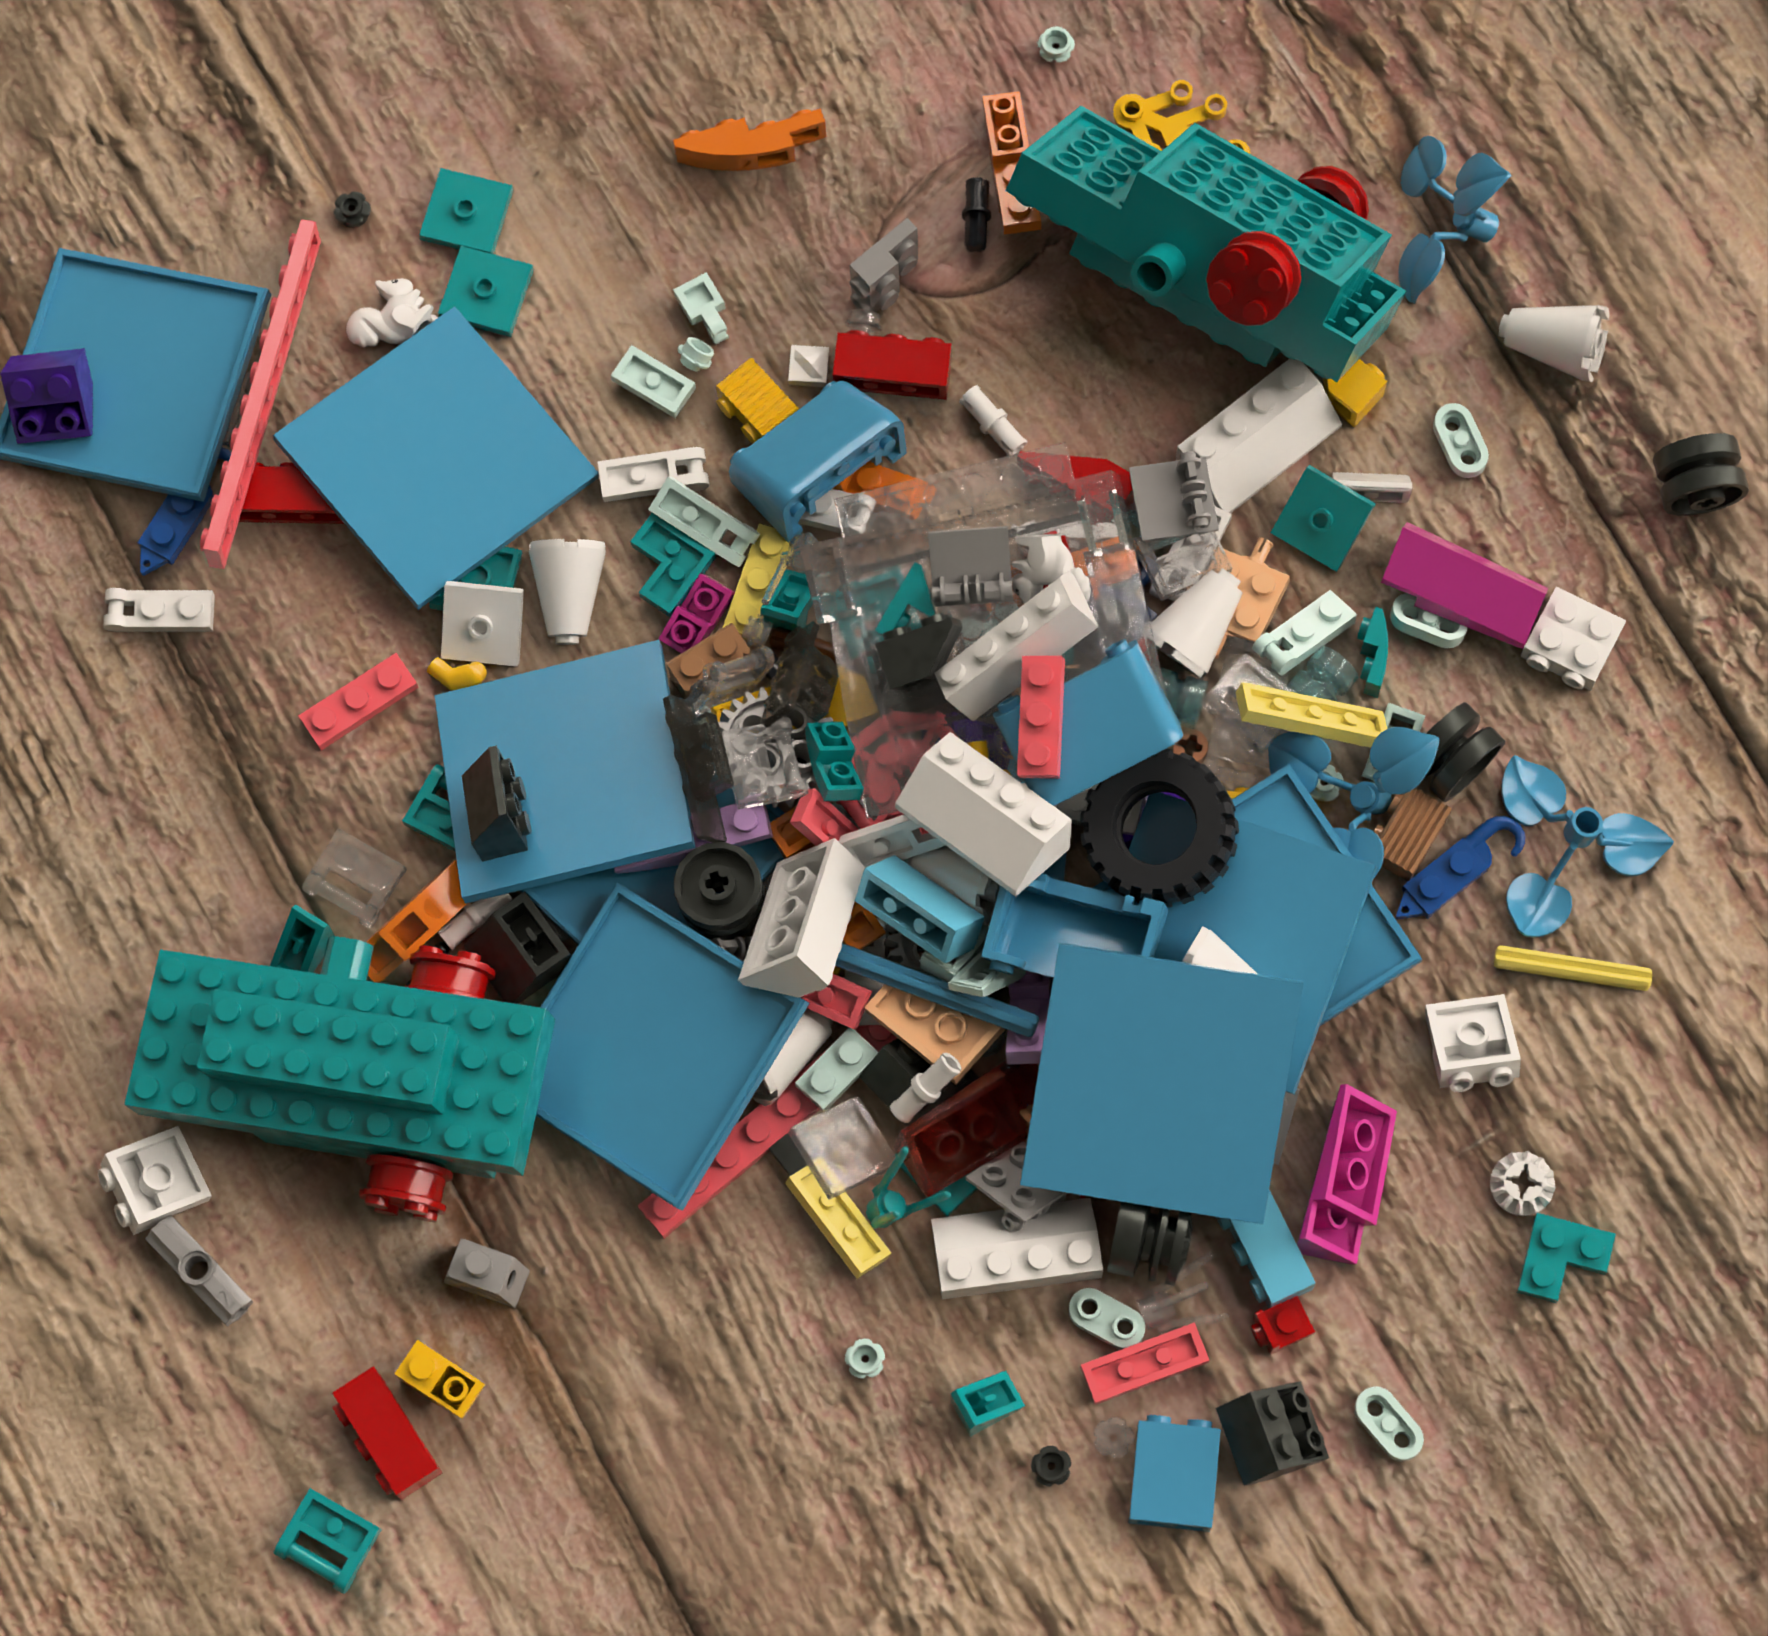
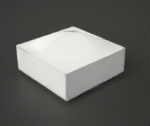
(808, 366)

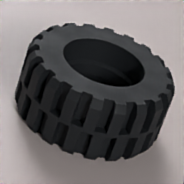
(1192, 870)

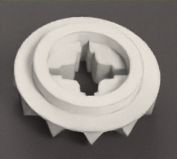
(1507, 1193)

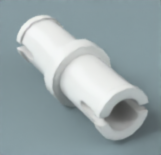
(993, 421)
(471, 919)
(925, 1087)

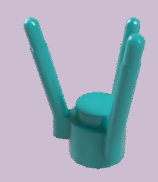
(890, 1205)

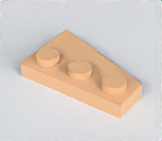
(932, 1027)

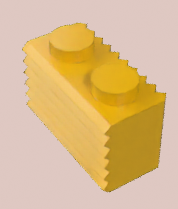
(753, 400)

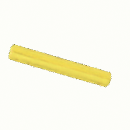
(1573, 968)

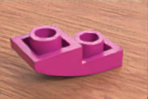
(697, 615)

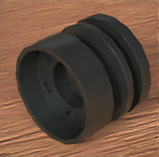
(1150, 1239)

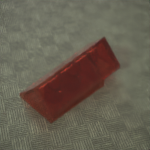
(969, 1127)

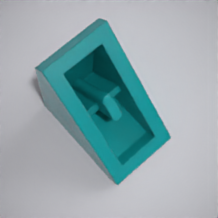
(302, 942)
(986, 1402)

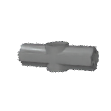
(216, 1287)

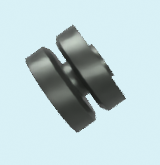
(1700, 474)
(1459, 752)
(714, 869)

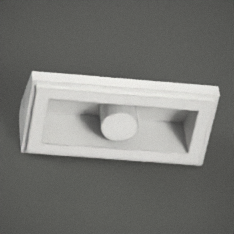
(1377, 486)

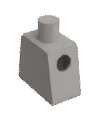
(487, 1273)

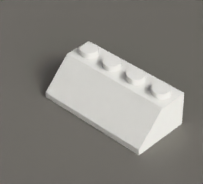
(1263, 433)
(993, 664)
(984, 814)
(803, 921)
(984, 1257)

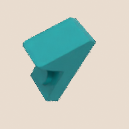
(912, 593)
(790, 602)

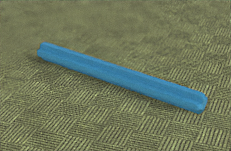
(936, 991)

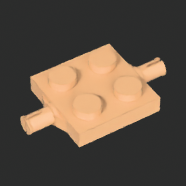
(1261, 593)

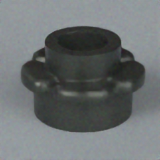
(352, 218)
(1048, 1455)

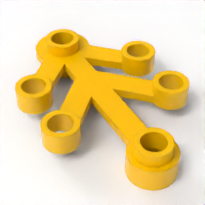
(1171, 126)

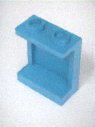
(1175, 1474)

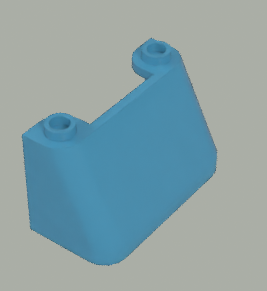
(814, 453)
(1109, 723)
(1051, 911)

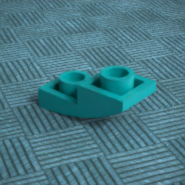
(1375, 645)
(830, 758)

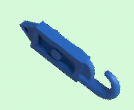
(173, 527)
(1455, 869)

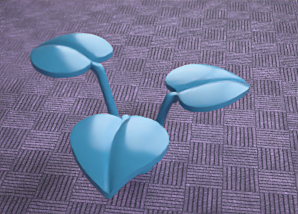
(1475, 184)
(1398, 755)
(1629, 842)

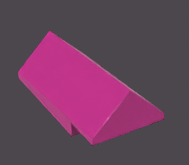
(1464, 586)
(1348, 1177)

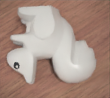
(396, 321)
(1044, 564)

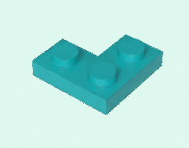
(678, 559)
(1558, 1244)

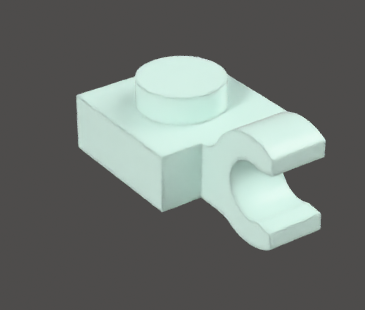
(702, 303)

